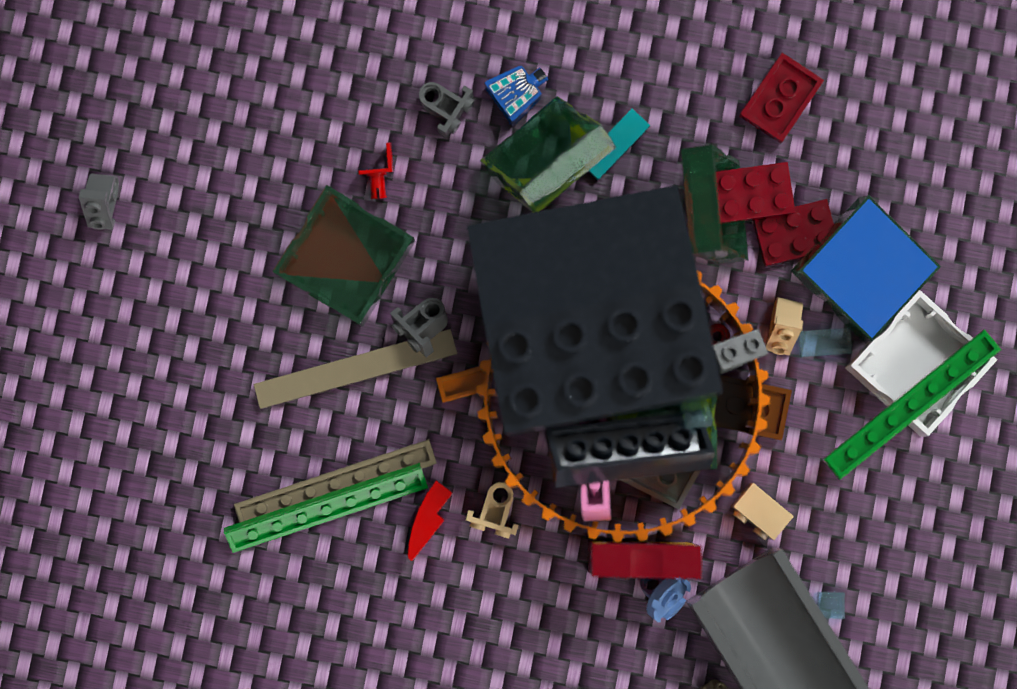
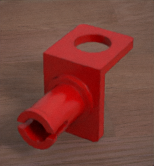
(377, 177)

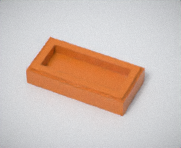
(460, 384)

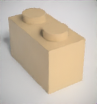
(761, 511)

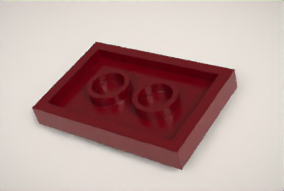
(781, 98)
(754, 192)
(793, 235)

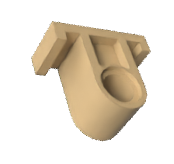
(784, 326)
(494, 513)

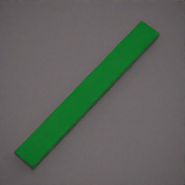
(911, 404)
(325, 508)

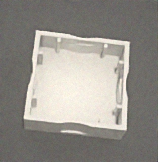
(908, 351)

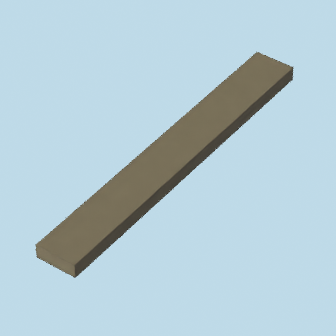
(350, 371)
(335, 480)

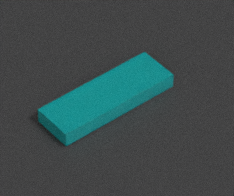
(623, 135)

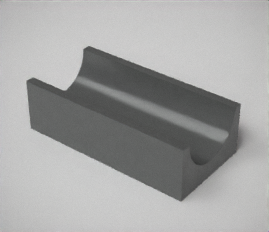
(772, 629)

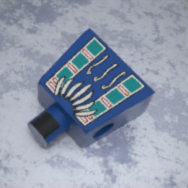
(516, 92)

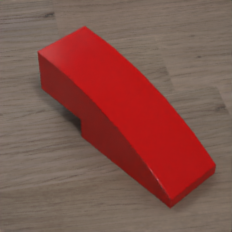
(427, 518)

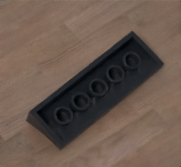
(626, 449)

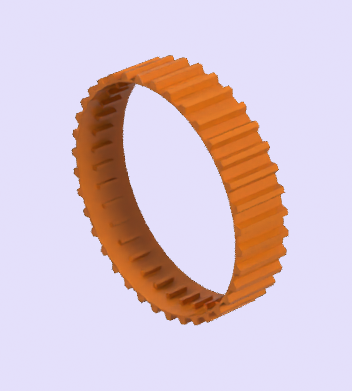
(750, 448)

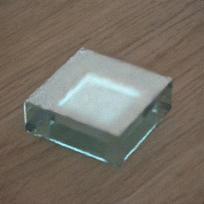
(832, 604)

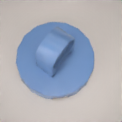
(666, 597)

